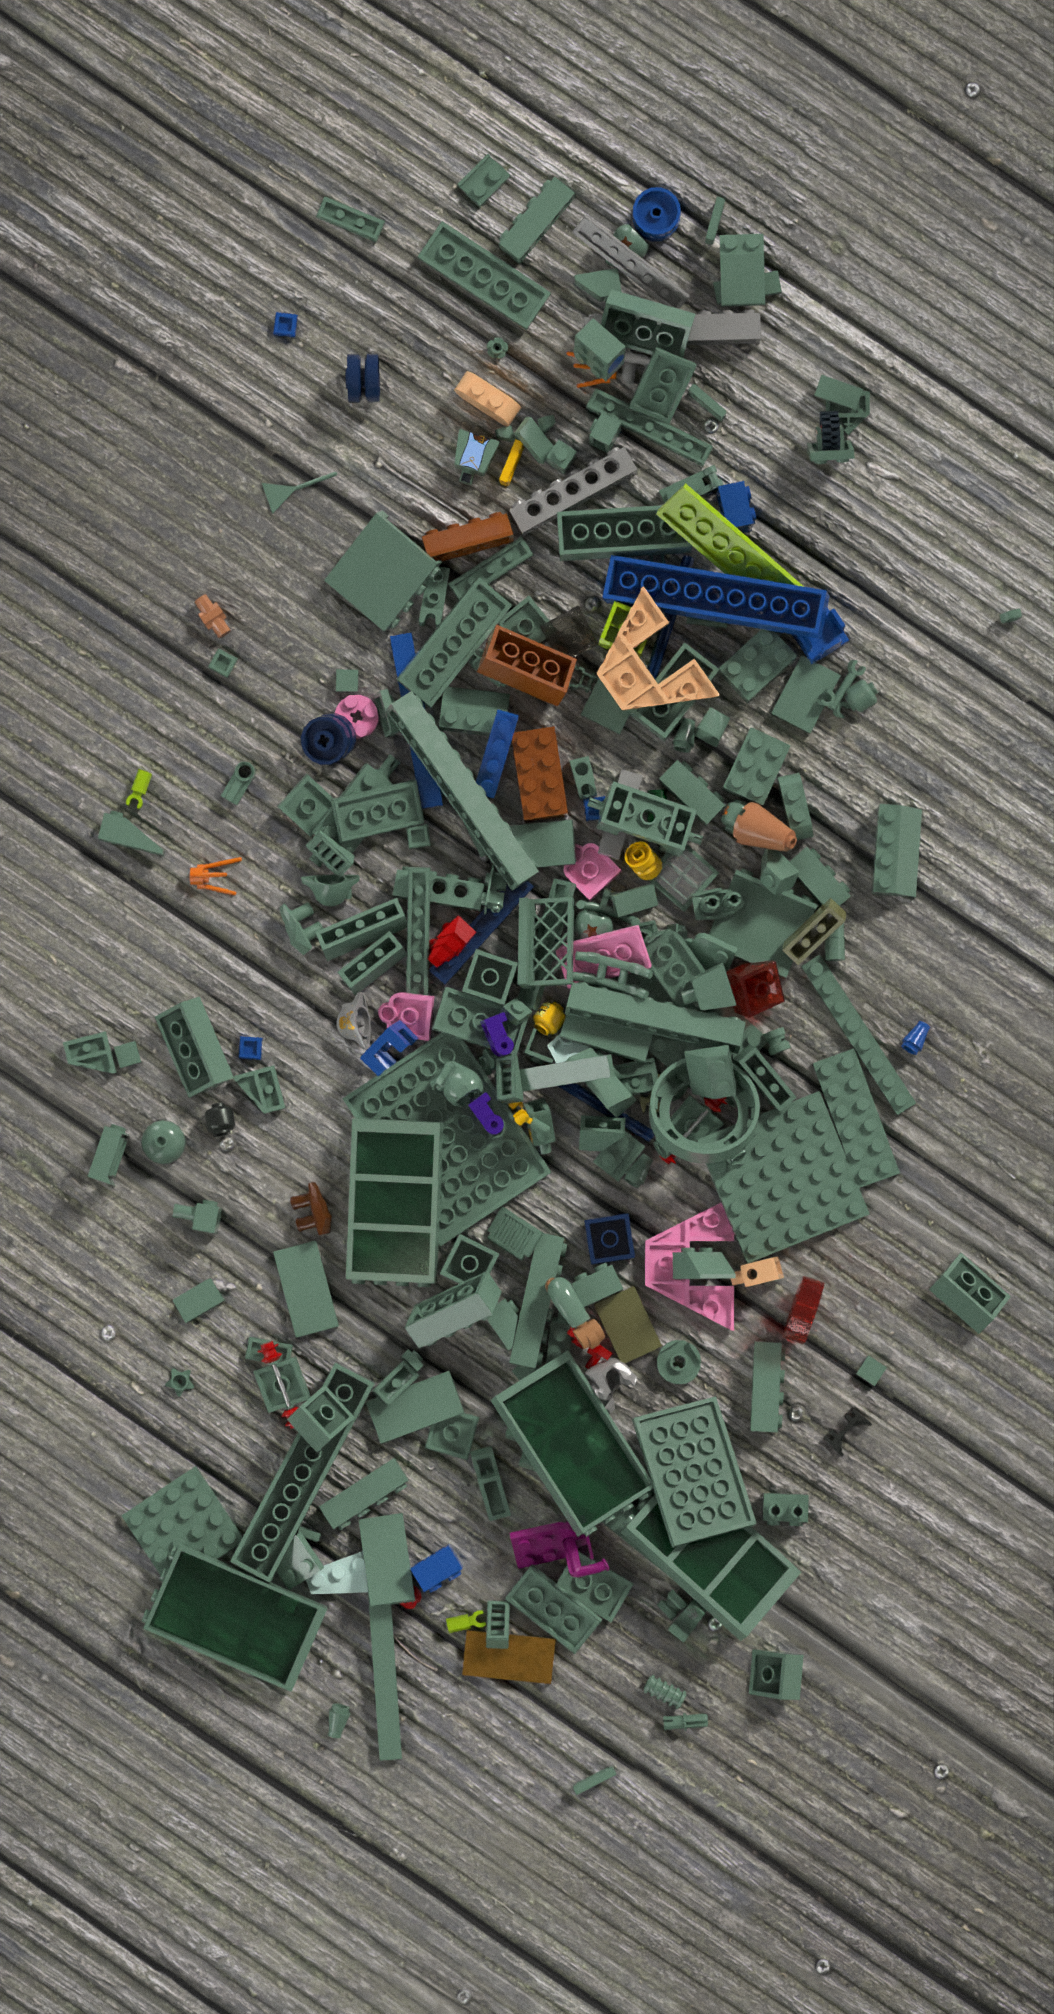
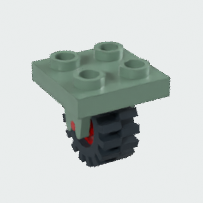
(830, 441)

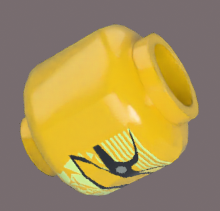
(549, 1018)

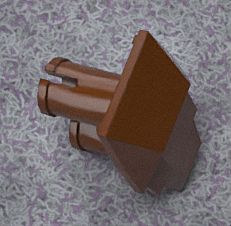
(320, 1218)

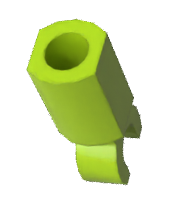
(139, 787)
(463, 1622)

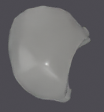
(606, 1378)

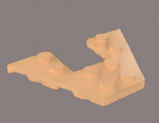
(629, 678)

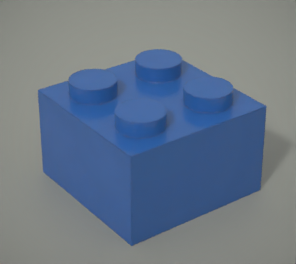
(735, 506)
(436, 1568)

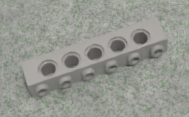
(625, 469)

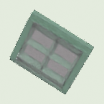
(684, 877)

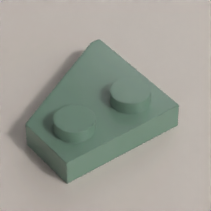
(91, 1053)
(299, 1562)

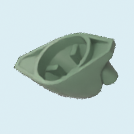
(330, 888)

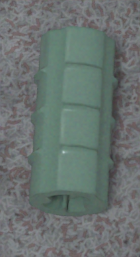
(835, 945)

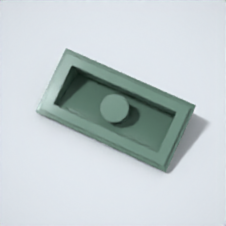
(395, 1383)

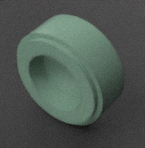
(1010, 616)

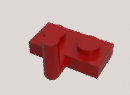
(596, 1352)

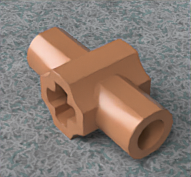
(212, 616)

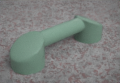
(506, 433)

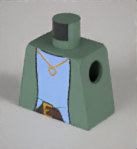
(474, 455)

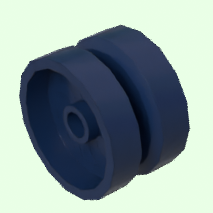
(363, 378)
(340, 735)

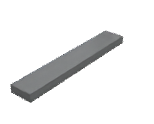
(629, 263)

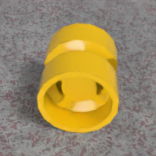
(643, 860)

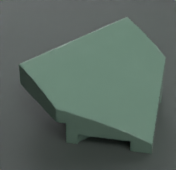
(851, 418)

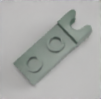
(434, 597)

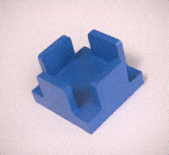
(832, 638)

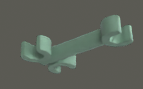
(834, 700)

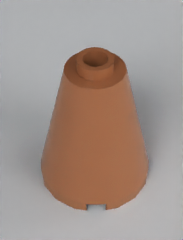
(762, 829)

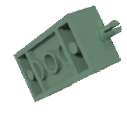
(624, 810)

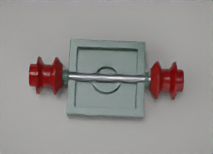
(696, 1120)
(280, 1381)

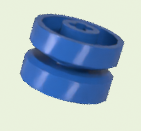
(656, 201)

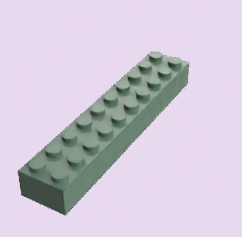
(297, 1484)

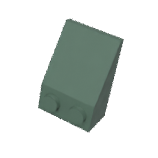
(742, 270)

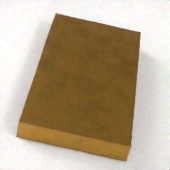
(524, 1660)

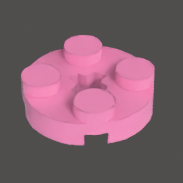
(368, 710)

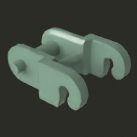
(588, 687)

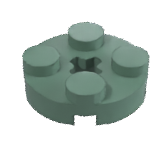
(676, 1374)

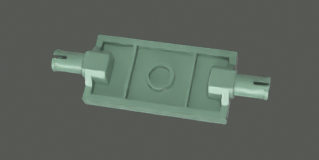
(365, 779)

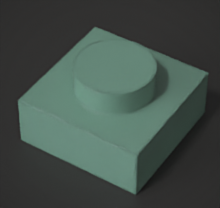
(516, 1011)
(413, 1359)

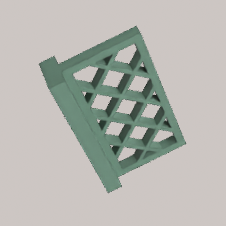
(527, 945)

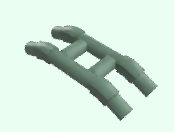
(625, 968)

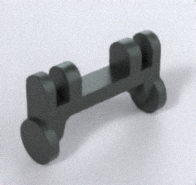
(857, 1420)

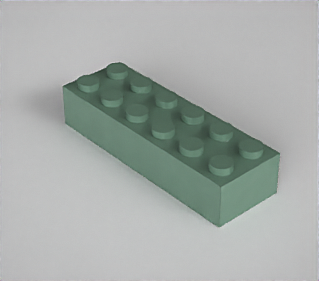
(616, 533)

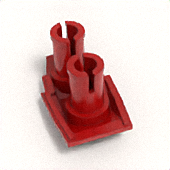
(450, 941)

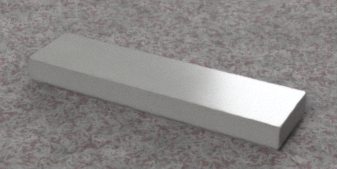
(612, 844)

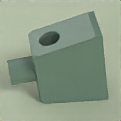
(710, 989)

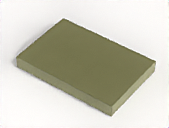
(628, 1325)

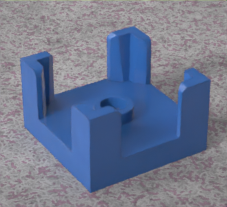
(376, 1055)

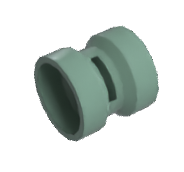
(777, 1041)
(672, 1604)

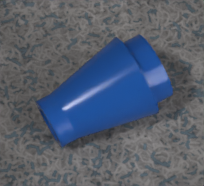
(915, 1039)

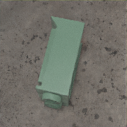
(108, 1154)

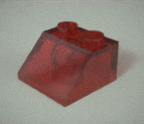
(755, 987)

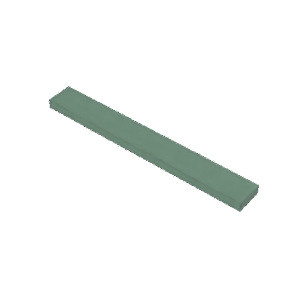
(385, 1682)

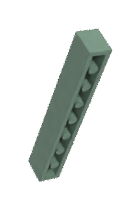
(654, 1017)

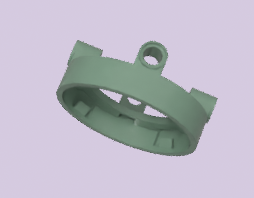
(672, 1086)

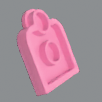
(591, 870)
(412, 1010)

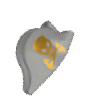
(354, 1021)

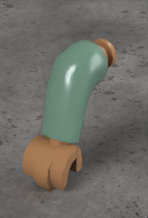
(570, 1307)

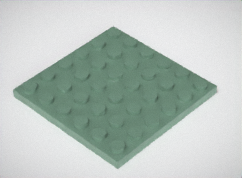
(789, 1181)

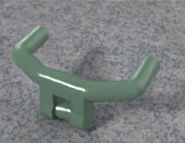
(607, 910)

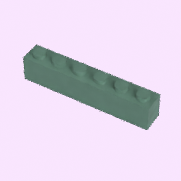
(536, 1302)

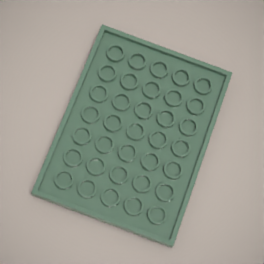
(477, 1167)

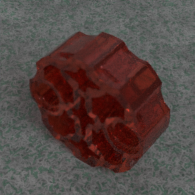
(803, 1310)

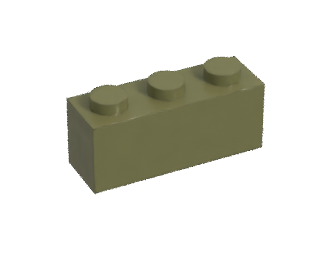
(814, 931)

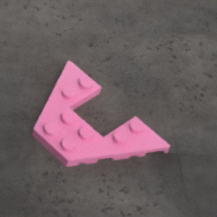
(710, 1301)

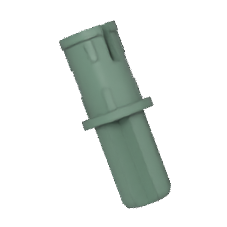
(685, 1721)

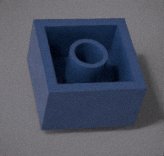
(609, 1239)

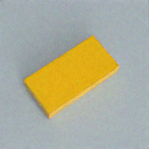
(511, 463)

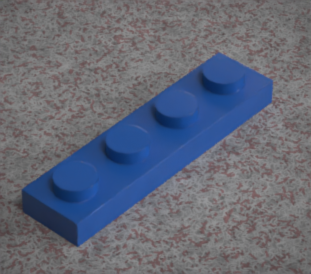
(496, 751)

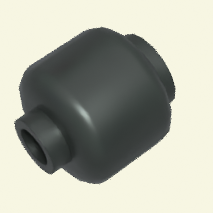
(220, 1119)

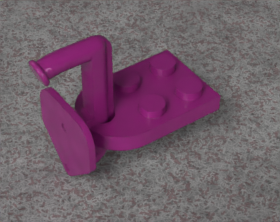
(554, 1543)

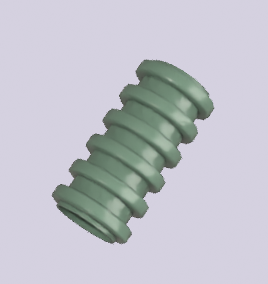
(664, 1691)

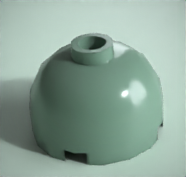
(163, 1142)

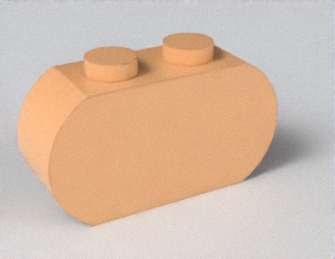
(487, 398)

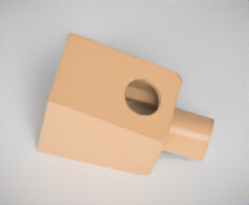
(766, 1269)

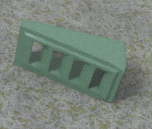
(325, 858)
(514, 1079)
(497, 1638)

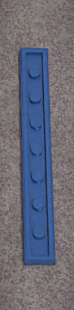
(428, 789)

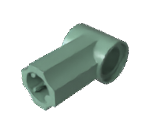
(237, 785)

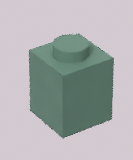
(561, 456)

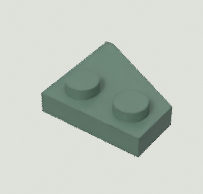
(262, 1088)

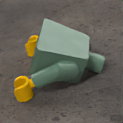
(539, 1122)

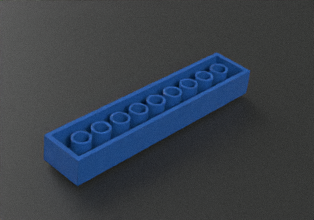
(718, 596)

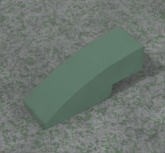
(490, 1483)

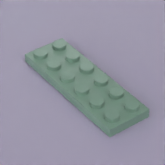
(484, 275)
(454, 642)
(856, 1118)

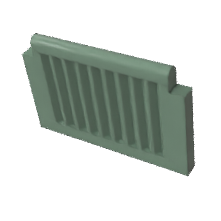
(514, 1234)

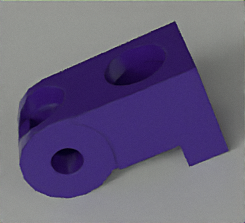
(496, 1035)
(492, 1123)

